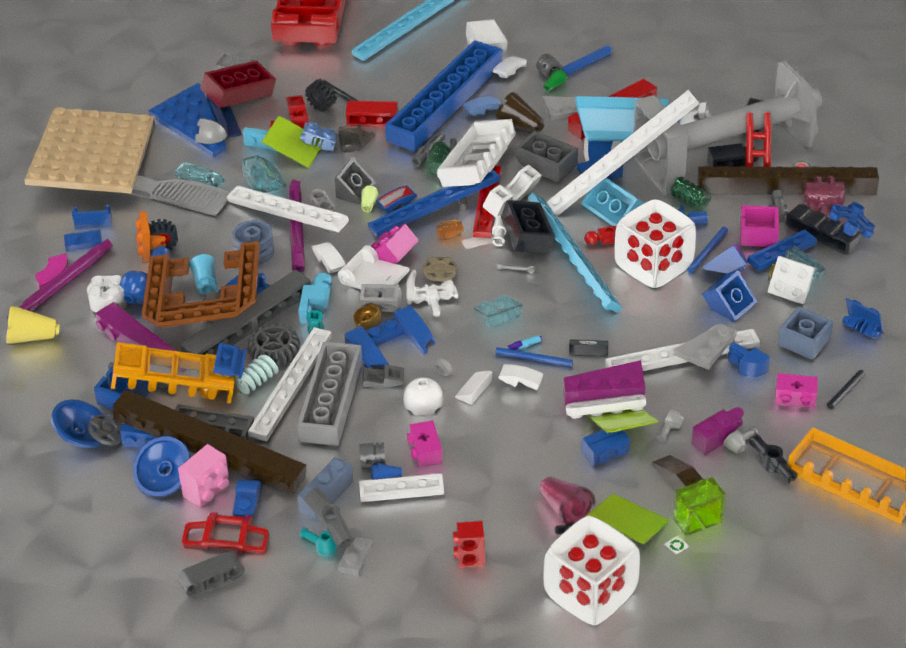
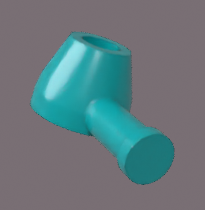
(324, 542)

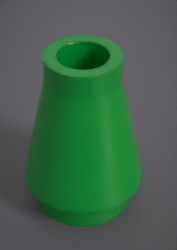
(555, 80)

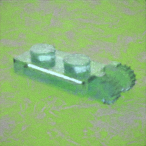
(199, 174)

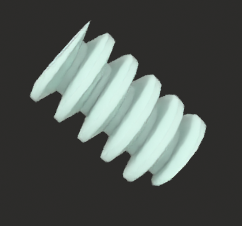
(256, 373)

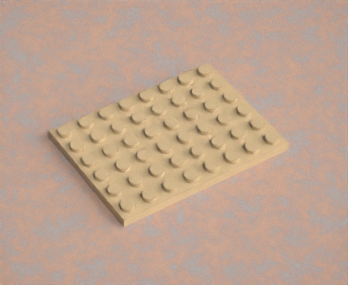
(91, 150)

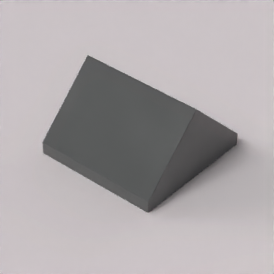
(352, 181)

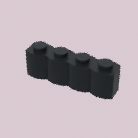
(822, 228)

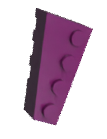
(605, 383)

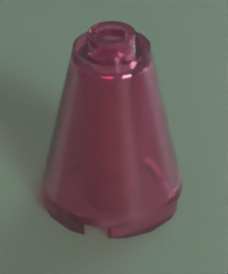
(567, 499)

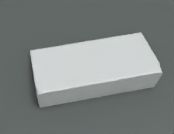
(474, 387)

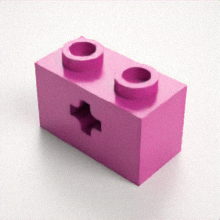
(796, 390)
(425, 443)

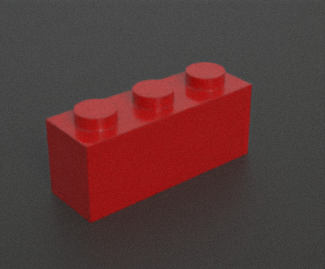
(370, 113)

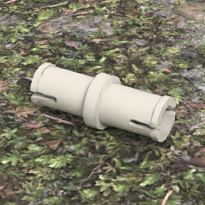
(498, 231)

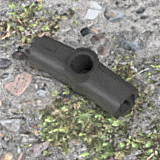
(336, 527)

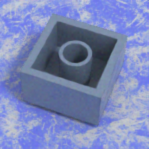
(805, 333)

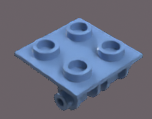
(313, 130)

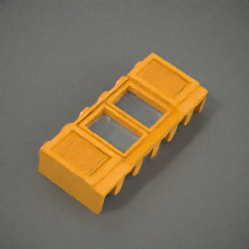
(169, 367)

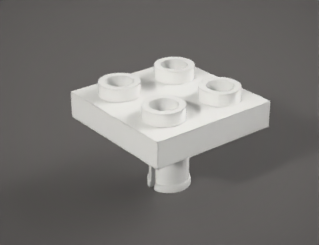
(791, 279)

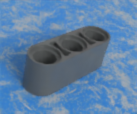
(211, 573)

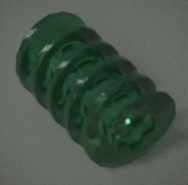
(436, 157)
(690, 194)

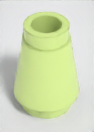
(368, 198)

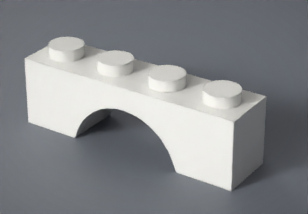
(518, 188)

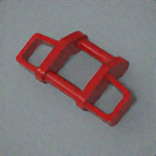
(240, 545)

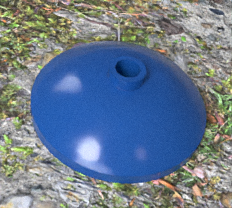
(71, 422)
(154, 461)

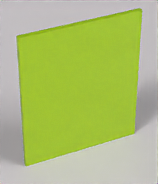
(285, 138)
(625, 420)
(629, 518)

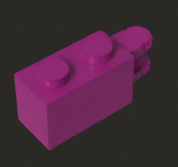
(714, 430)

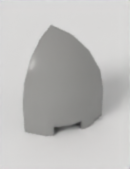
(210, 132)

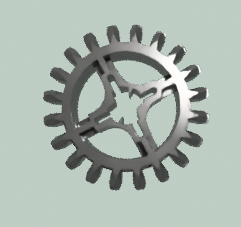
(276, 342)

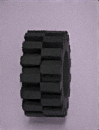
(321, 95)

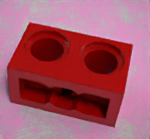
(470, 544)

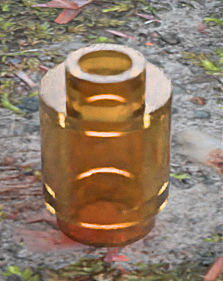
(449, 229)

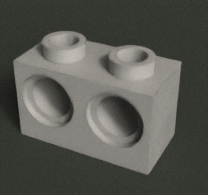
(385, 296)

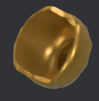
(367, 316)

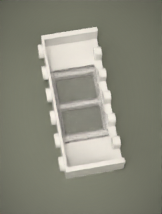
(476, 153)

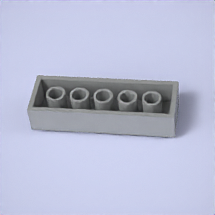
(330, 394)

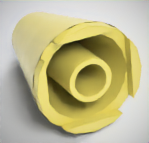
(29, 326)

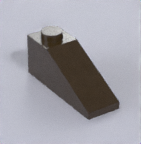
(676, 472)

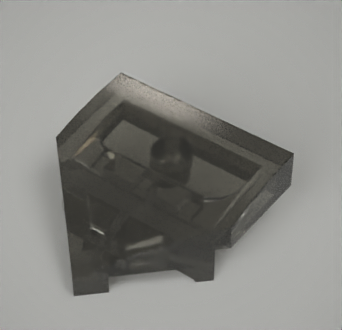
(353, 139)

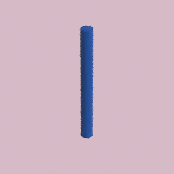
(705, 252)
(534, 357)

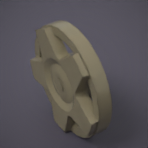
(439, 267)

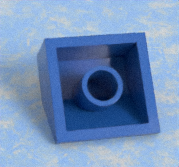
(730, 296)

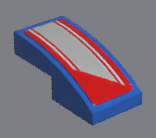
(400, 195)

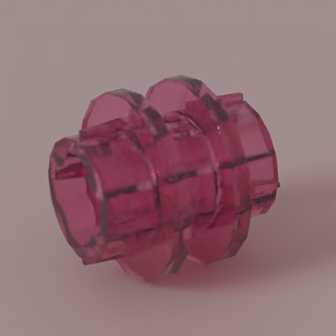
(824, 194)

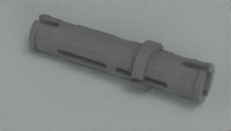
(423, 152)

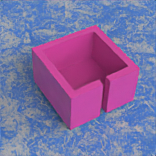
(759, 226)

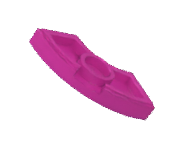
(54, 267)

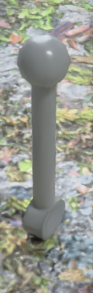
(530, 269)

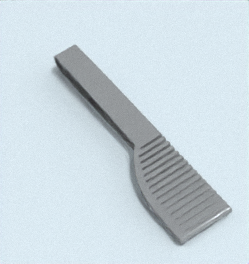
(183, 193)

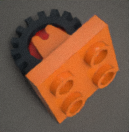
(154, 235)

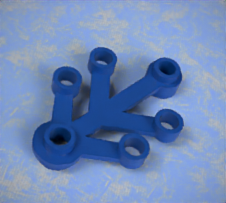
(855, 219)

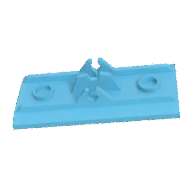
(608, 117)

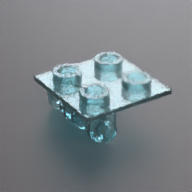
(499, 309)

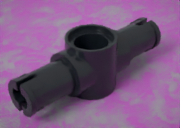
(773, 458)

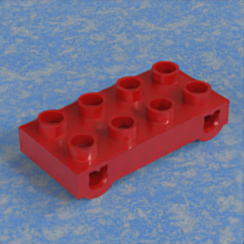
(307, 21)

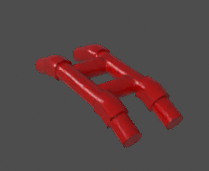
(766, 135)

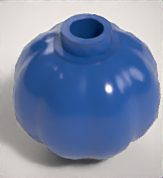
(134, 286)

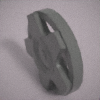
(107, 428)

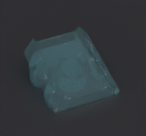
(799, 256)

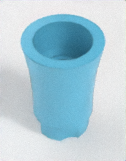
(204, 273)

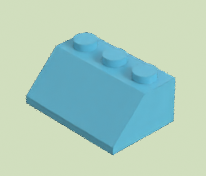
(610, 201)

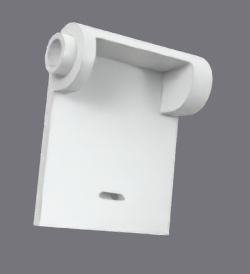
(368, 269)

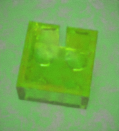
(703, 499)

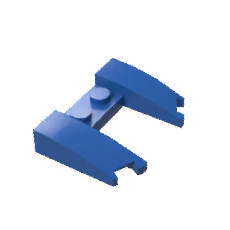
(405, 322)

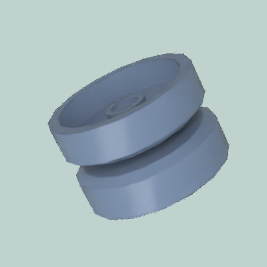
(255, 231)

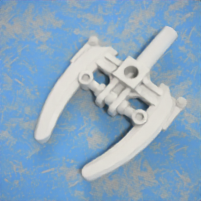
(430, 293)

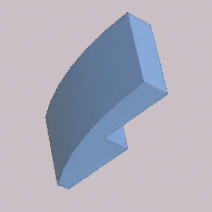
(480, 105)

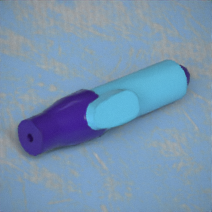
(524, 344)

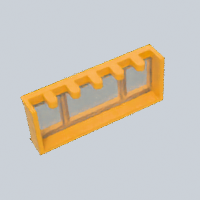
(851, 473)

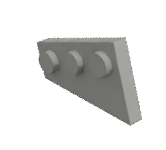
(559, 107)
(707, 346)

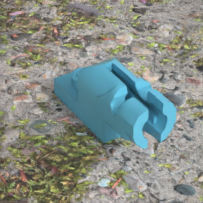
(315, 296)

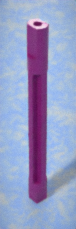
(296, 231)
(66, 276)

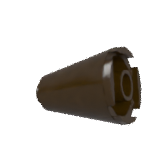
(521, 114)

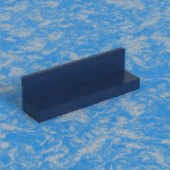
(225, 117)

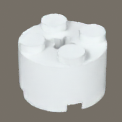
(104, 291)

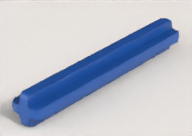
(587, 60)

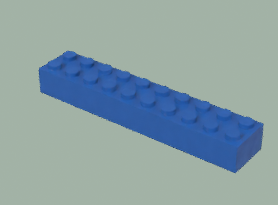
(443, 96)

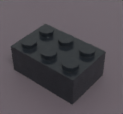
(527, 226)

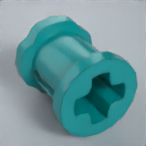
(316, 321)

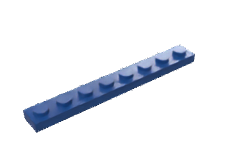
(428, 205)

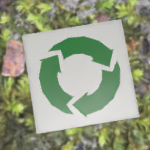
(676, 545)

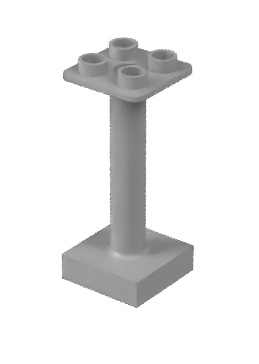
(666, 156)

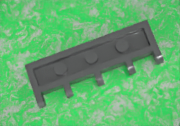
(226, 421)

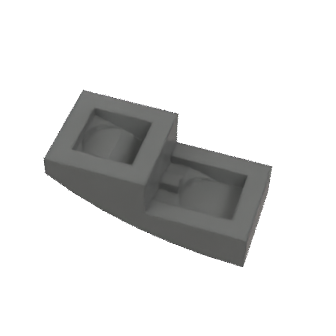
(378, 378)

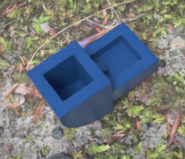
(750, 363)
(247, 497)

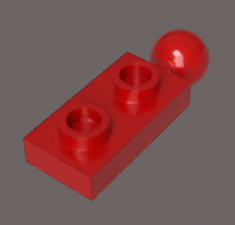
(605, 235)

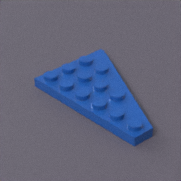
(182, 115)

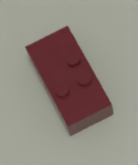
(238, 83)

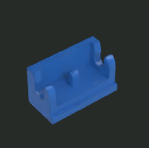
(92, 219)

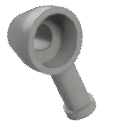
(673, 421)
(736, 440)

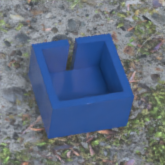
(107, 397)

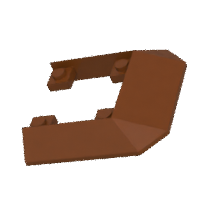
(170, 309)

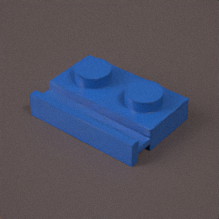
(229, 360)

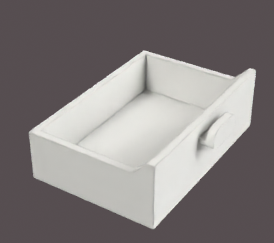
(486, 32)

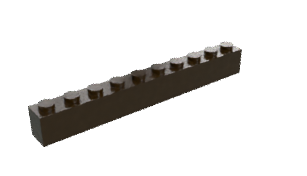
(789, 180)
(240, 453)

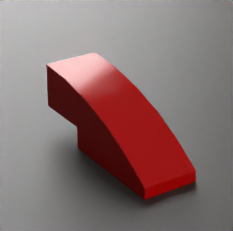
(297, 110)

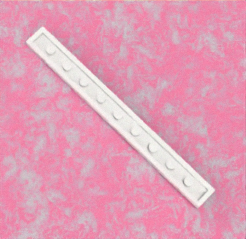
(622, 152)

